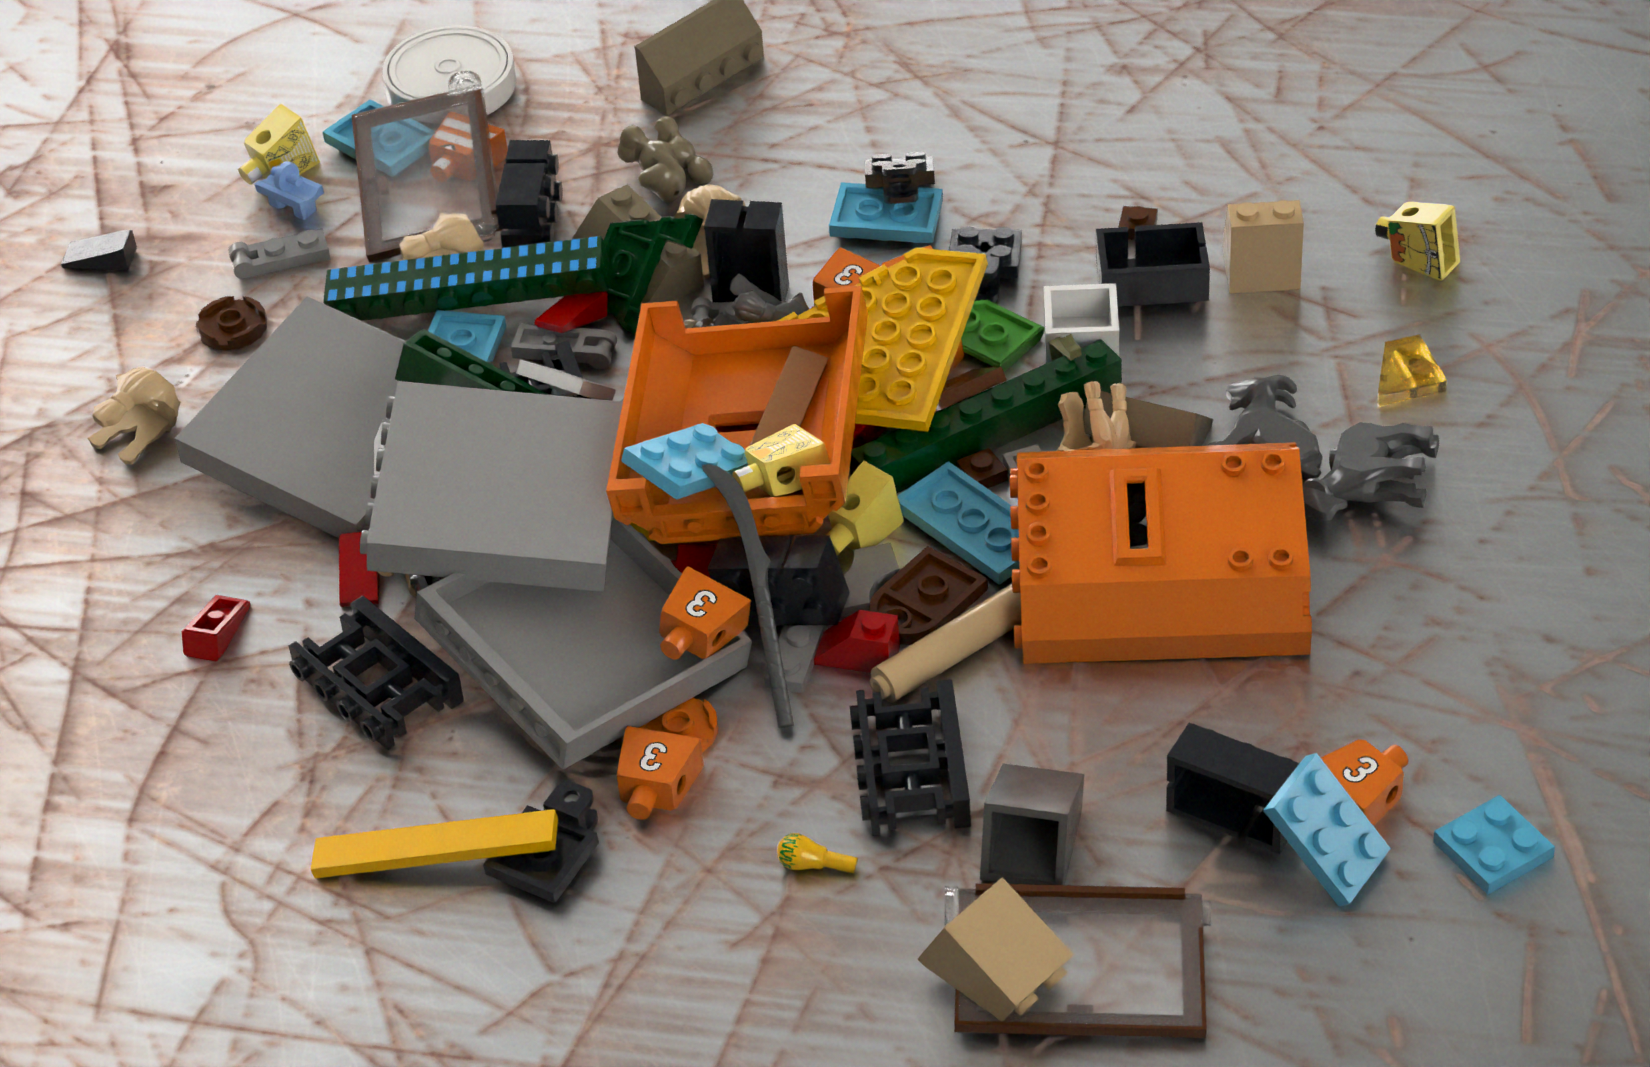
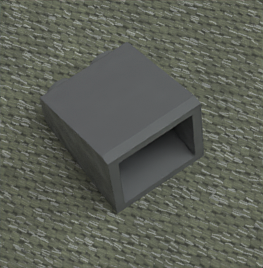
(1030, 825)

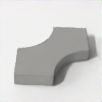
(868, 572)

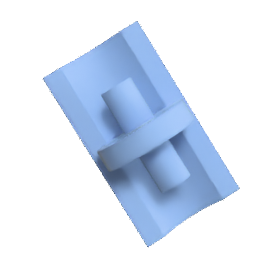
(288, 188)

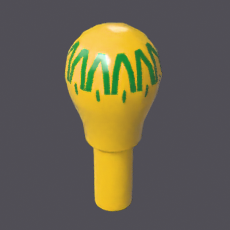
(802, 853)

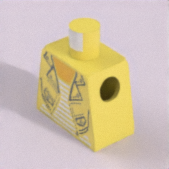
(278, 140)
(777, 461)

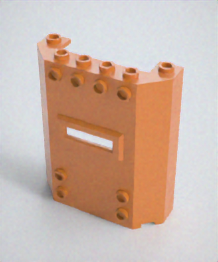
(727, 380)
(1219, 566)

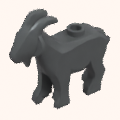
(1263, 424)
(1366, 463)

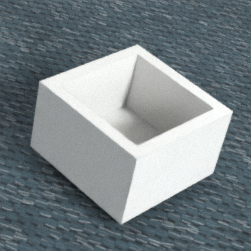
(1083, 311)

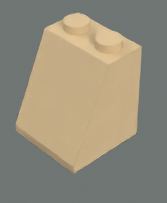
(1263, 246)
(998, 953)

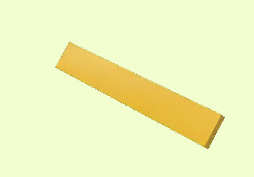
(434, 843)

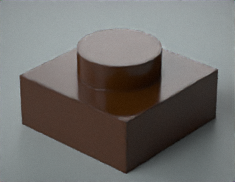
(1137, 216)
(984, 468)

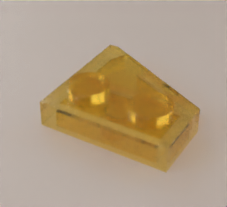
(1408, 371)

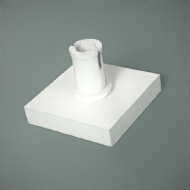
(564, 383)

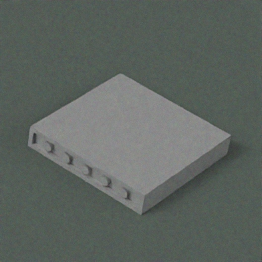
(302, 418)
(493, 487)
(575, 660)

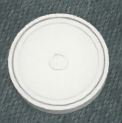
(429, 58)

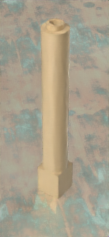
(947, 645)

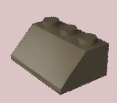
(1157, 424)

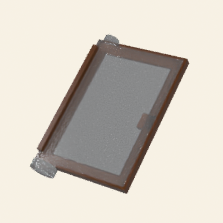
(425, 162)
(1131, 966)

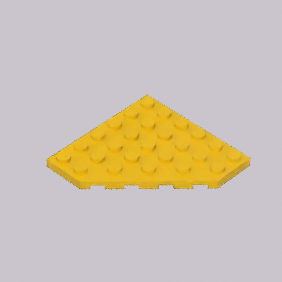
(911, 333)

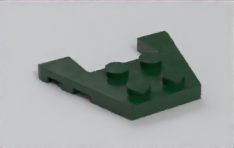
(633, 254)

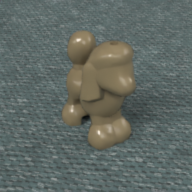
(664, 159)

